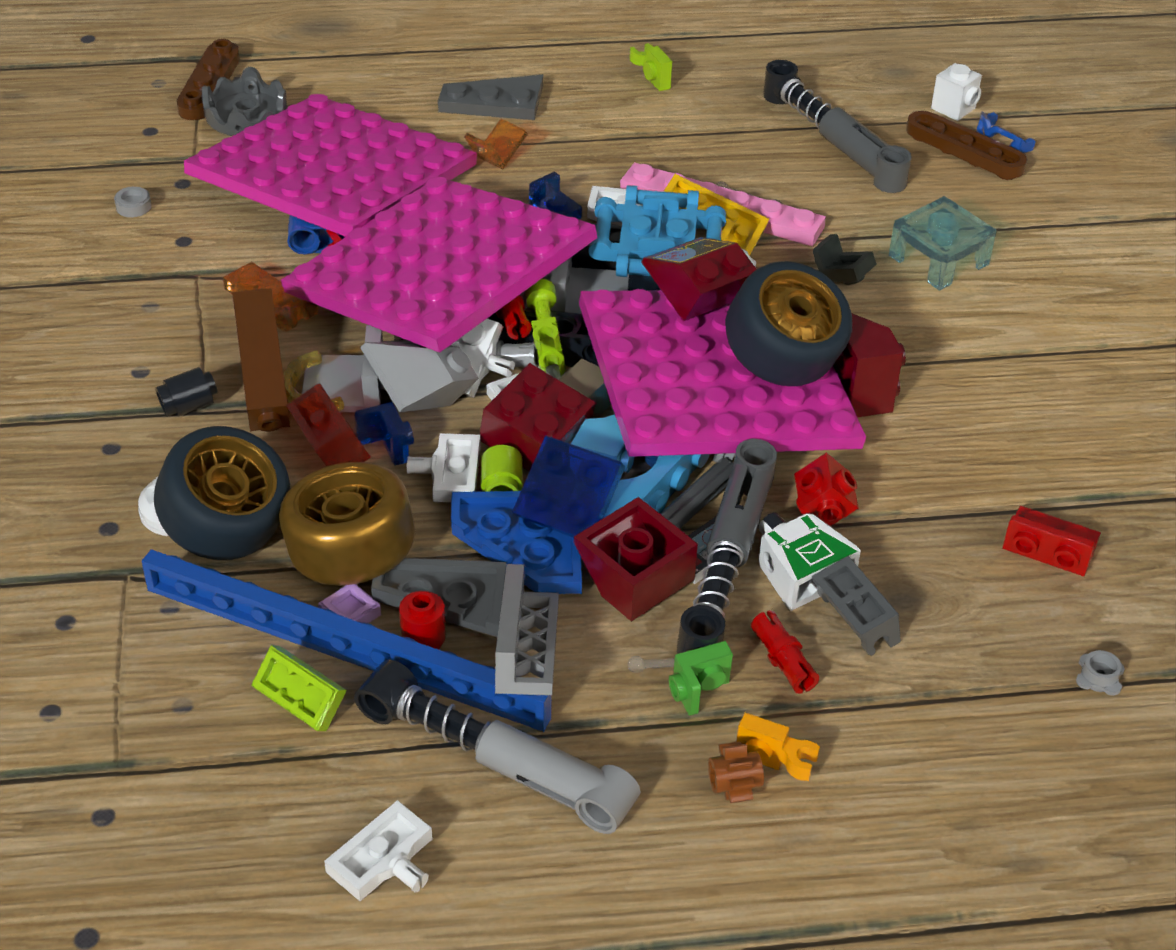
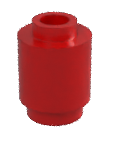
(423, 618)

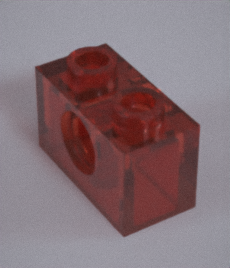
(327, 428)

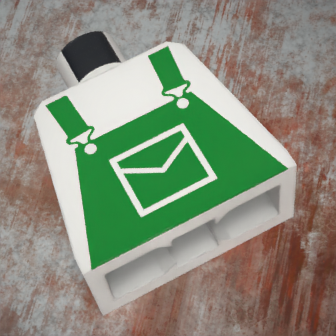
(797, 551)

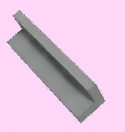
(515, 638)

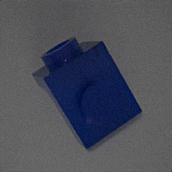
(385, 424)

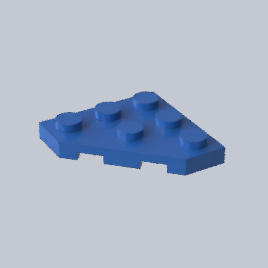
(495, 532)

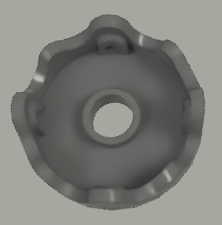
(241, 105)

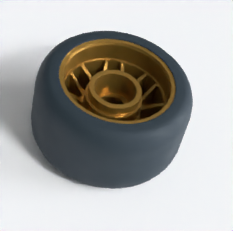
(788, 323)
(221, 492)

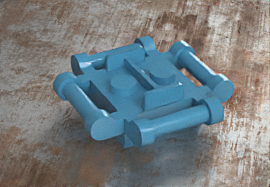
(650, 227)

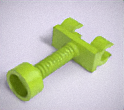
(542, 298)

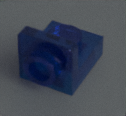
(547, 195)

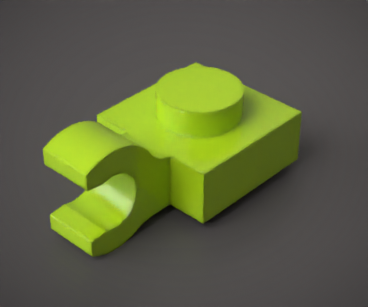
(656, 65)

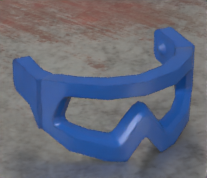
(990, 119)

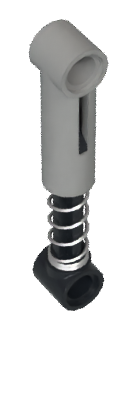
(597, 795)

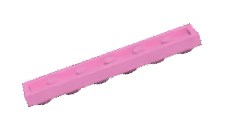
(784, 221)

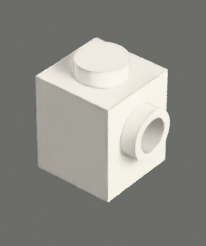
(956, 91)

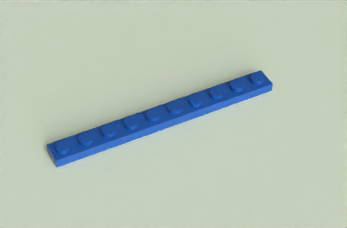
(339, 636)

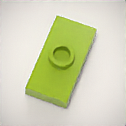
(298, 688)

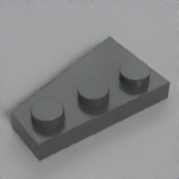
(493, 97)
(468, 588)

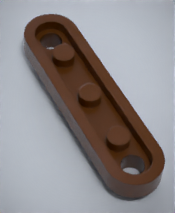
(217, 61)
(966, 144)

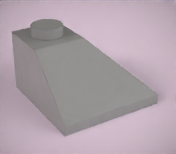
(420, 376)

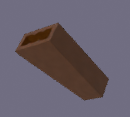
(261, 360)

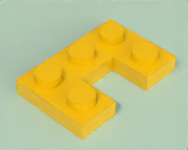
(741, 223)

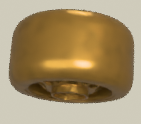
(347, 523)

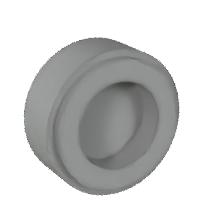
(132, 201)

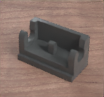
(858, 603)

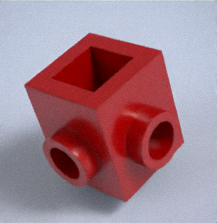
(826, 490)

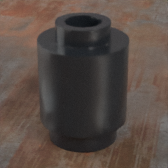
(186, 392)

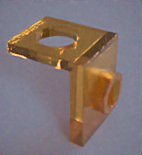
(500, 143)

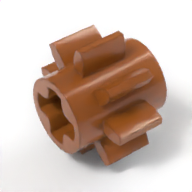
(736, 772)

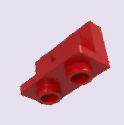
(1051, 540)

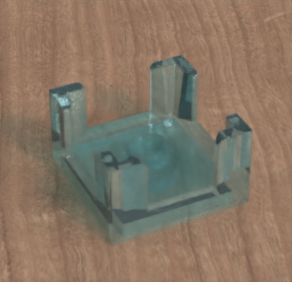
(945, 236)

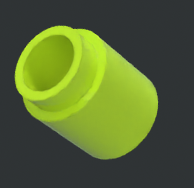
(501, 469)

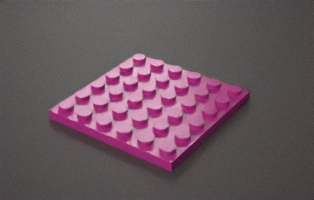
(328, 163)
(439, 262)
(688, 393)

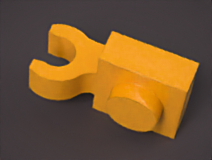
(776, 746)

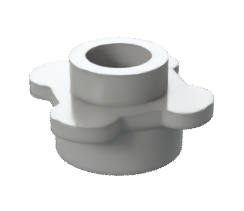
(1100, 672)

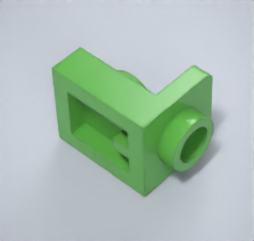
(698, 671)

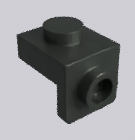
(840, 265)

